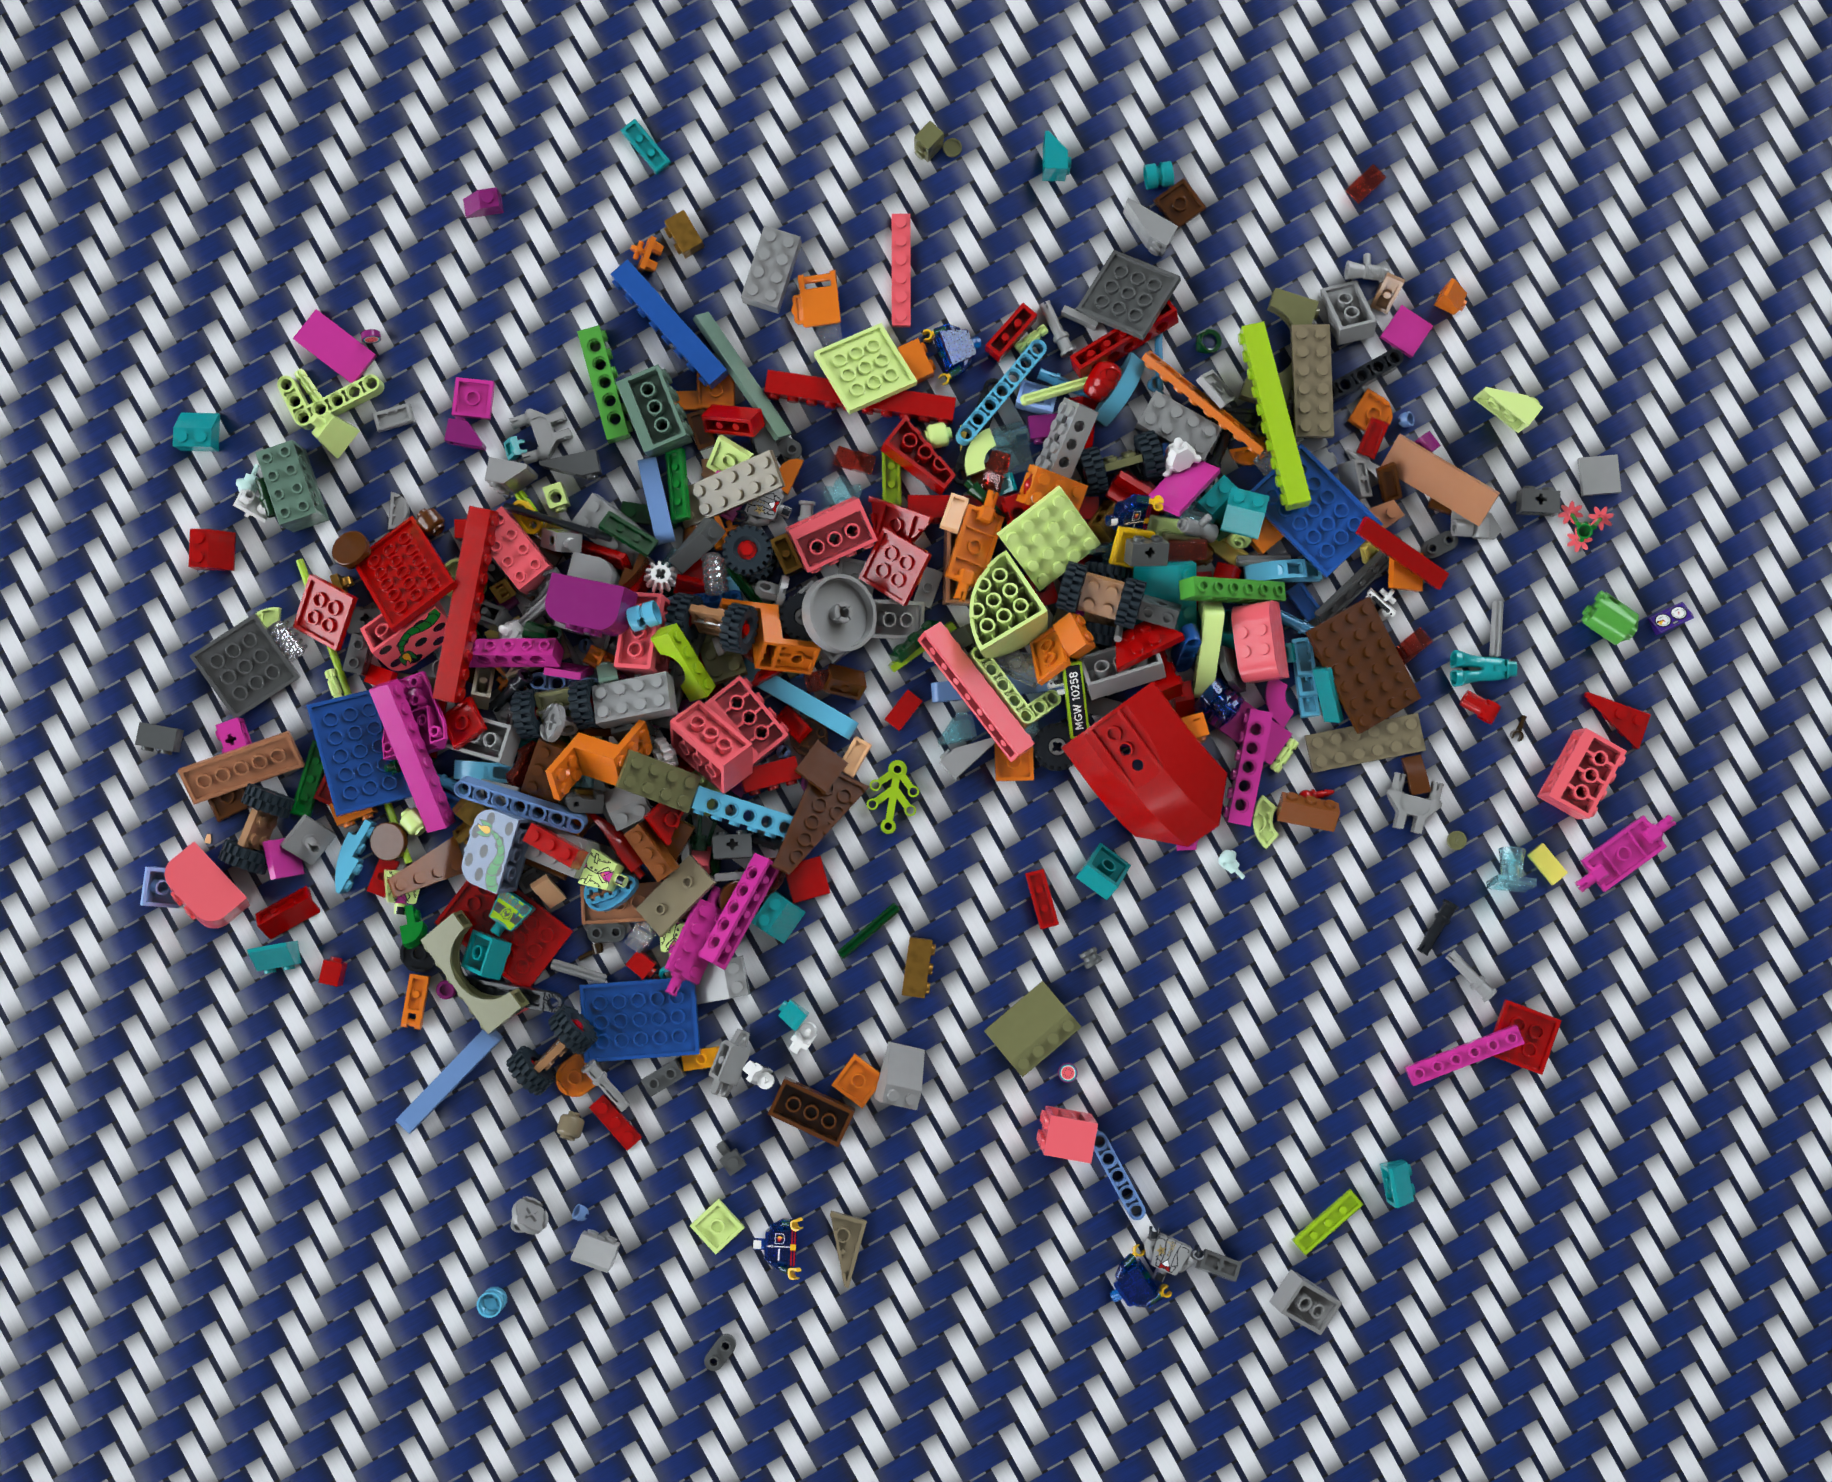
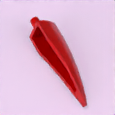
(620, 845)

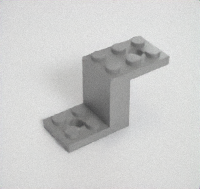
(584, 843)

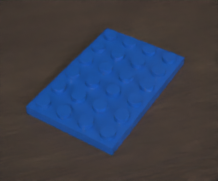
(1327, 526)
(352, 754)
(640, 1019)

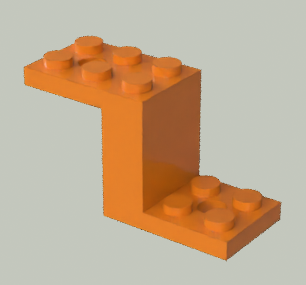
(771, 649)
(595, 759)

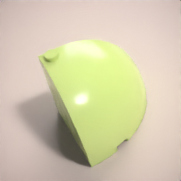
(1005, 609)

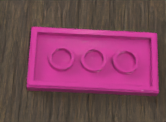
(334, 347)
(1184, 487)
(1277, 737)

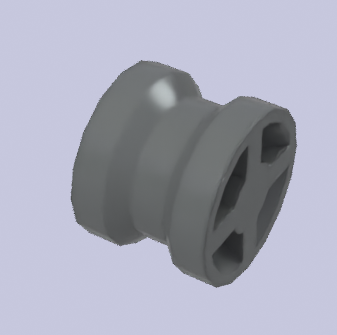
(1090, 957)

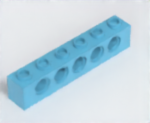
(740, 806)

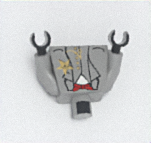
(765, 509)
(1169, 1254)

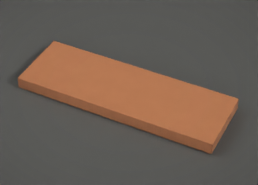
(1441, 480)
(241, 766)
(624, 913)

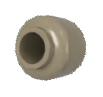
(570, 1126)

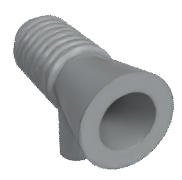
(1366, 270)
(1199, 528)

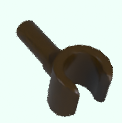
(1519, 728)
(596, 949)

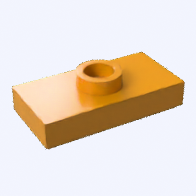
(700, 1061)

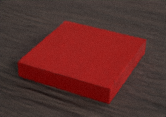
(464, 723)
(808, 880)

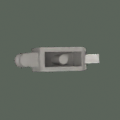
(729, 1063)

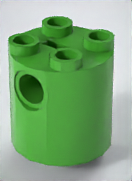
(1611, 618)

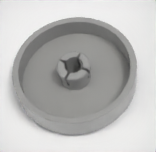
(837, 597)

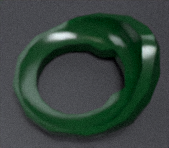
(1200, 347)

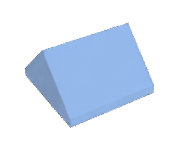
(1041, 407)
(155, 889)

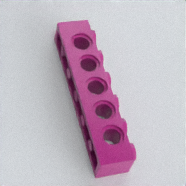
(517, 652)
(1252, 777)
(739, 911)
(1464, 1055)

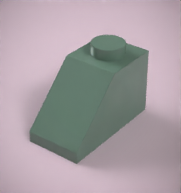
(607, 673)

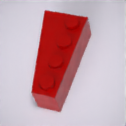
(917, 456)

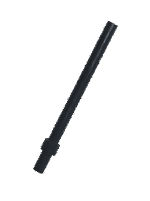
(591, 532)

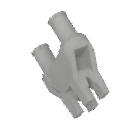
(544, 433)
(1411, 805)

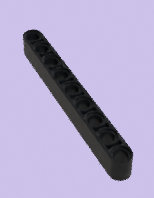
(1353, 382)

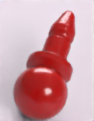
(1318, 794)

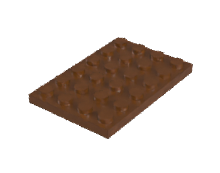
(1364, 664)

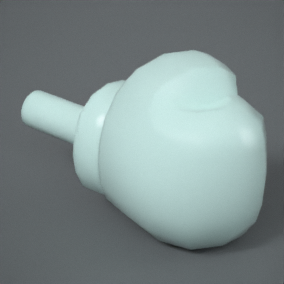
(248, 481)
(1228, 861)

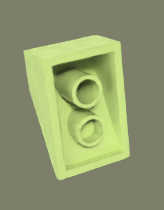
(1511, 408)

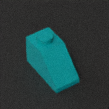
(792, 1014)

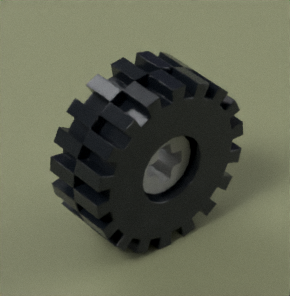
(790, 618)
(1044, 743)

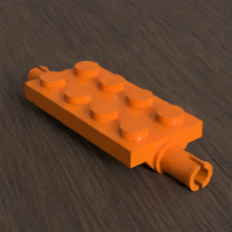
(974, 544)

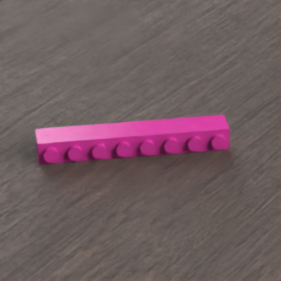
(412, 755)

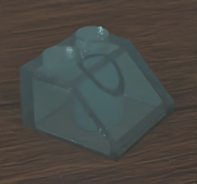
(959, 729)

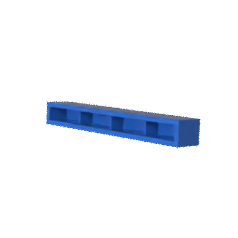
(667, 321)

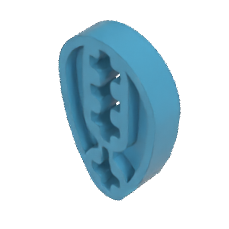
(610, 901)

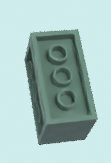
(643, 397)
(292, 486)

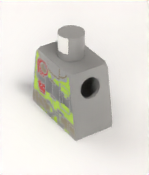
(564, 540)

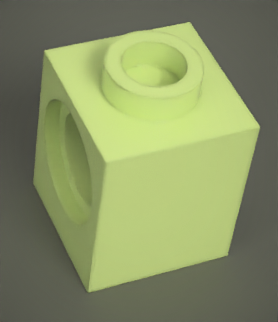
(552, 490)

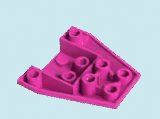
(425, 712)

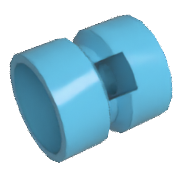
(647, 614)
(491, 1302)

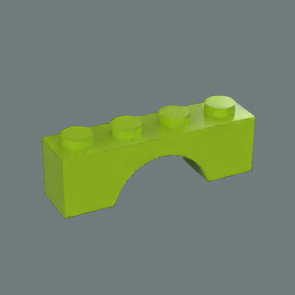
(673, 643)

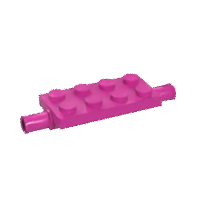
(1624, 853)
(684, 958)

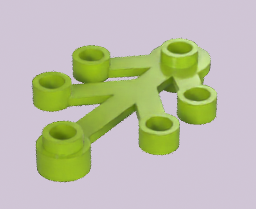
(893, 793)

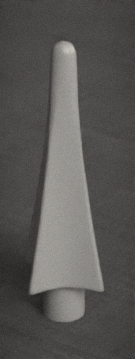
(1371, 467)

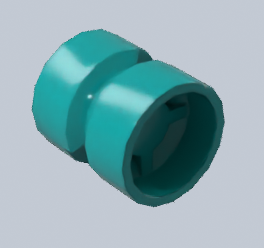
(1158, 175)

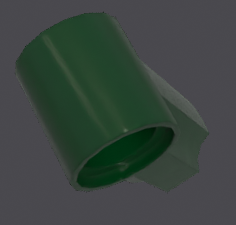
(535, 630)

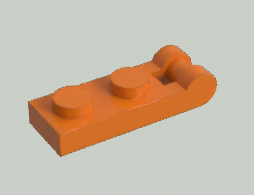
(415, 1000)

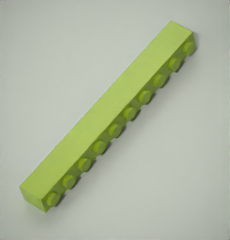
(1274, 416)

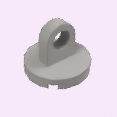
(773, 591)
(554, 723)
(528, 1216)

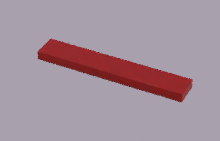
(1402, 553)

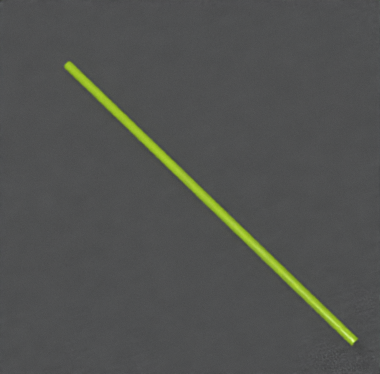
(346, 690)

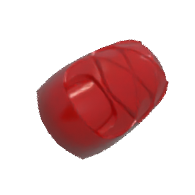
(1102, 380)

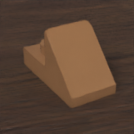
(1387, 293)

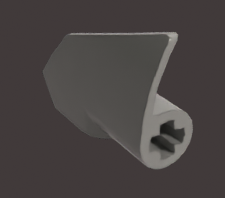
(1462, 527)

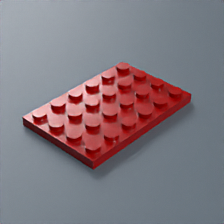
(405, 574)
(533, 942)

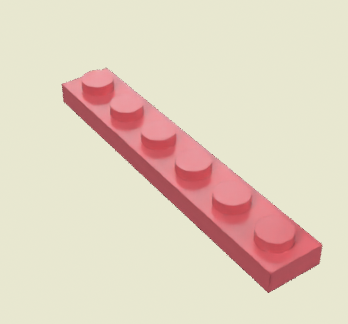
(901, 270)

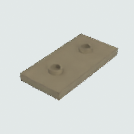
(676, 896)

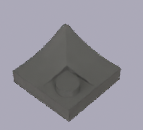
(1229, 668)

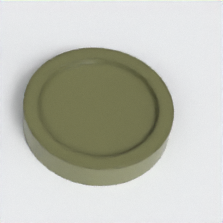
(952, 147)
(1456, 840)

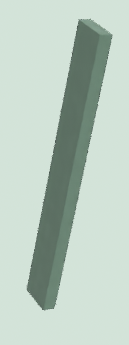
(741, 375)

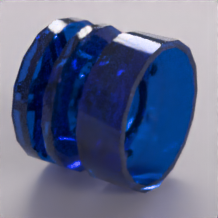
(1221, 705)

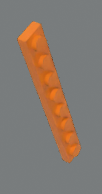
(1198, 398)

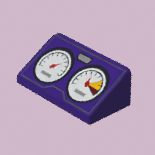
(1670, 618)

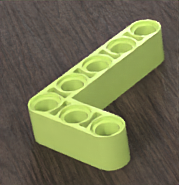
(329, 401)
(1211, 630)
(1008, 693)

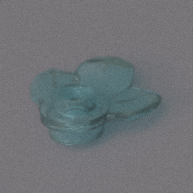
(841, 491)

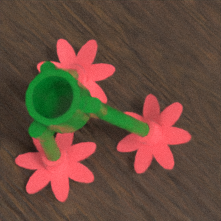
(1584, 529)

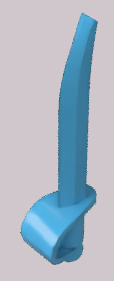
(1159, 352)

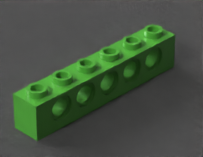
(589, 338)
(1231, 590)

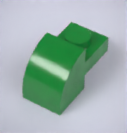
(414, 930)

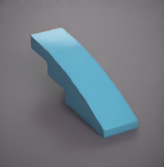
(1304, 678)

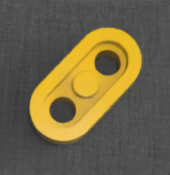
(526, 522)

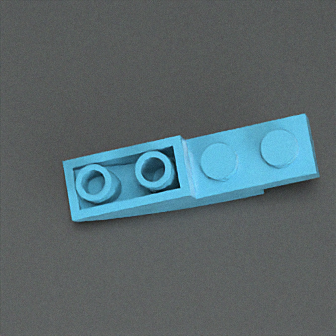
(1283, 571)
(481, 770)
(348, 861)

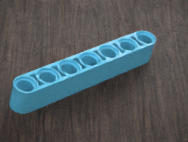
(1004, 384)
(804, 703)

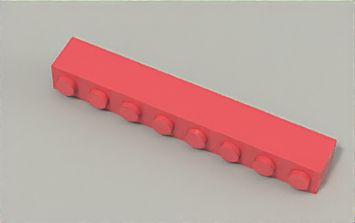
(976, 691)

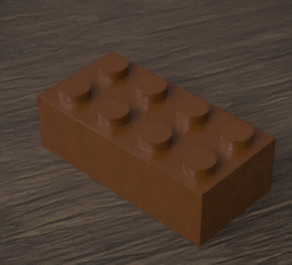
(536, 780)
(811, 1111)

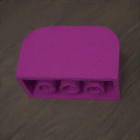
(589, 605)

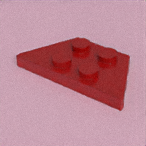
(898, 519)
(1143, 642)

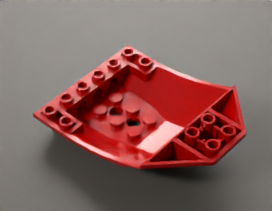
(1180, 785)

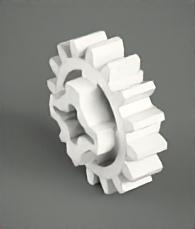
(664, 752)

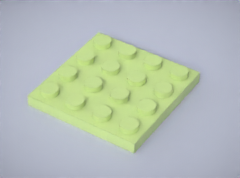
(865, 368)
(1048, 538)

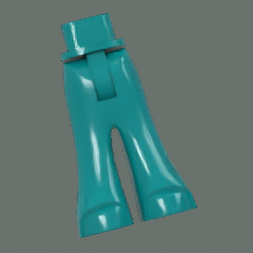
(1491, 668)

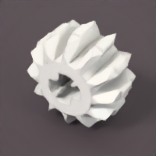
(660, 570)

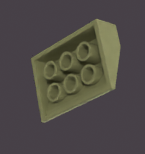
(1032, 1028)

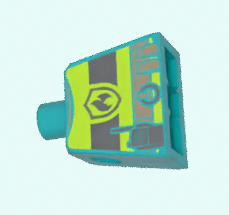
(509, 912)

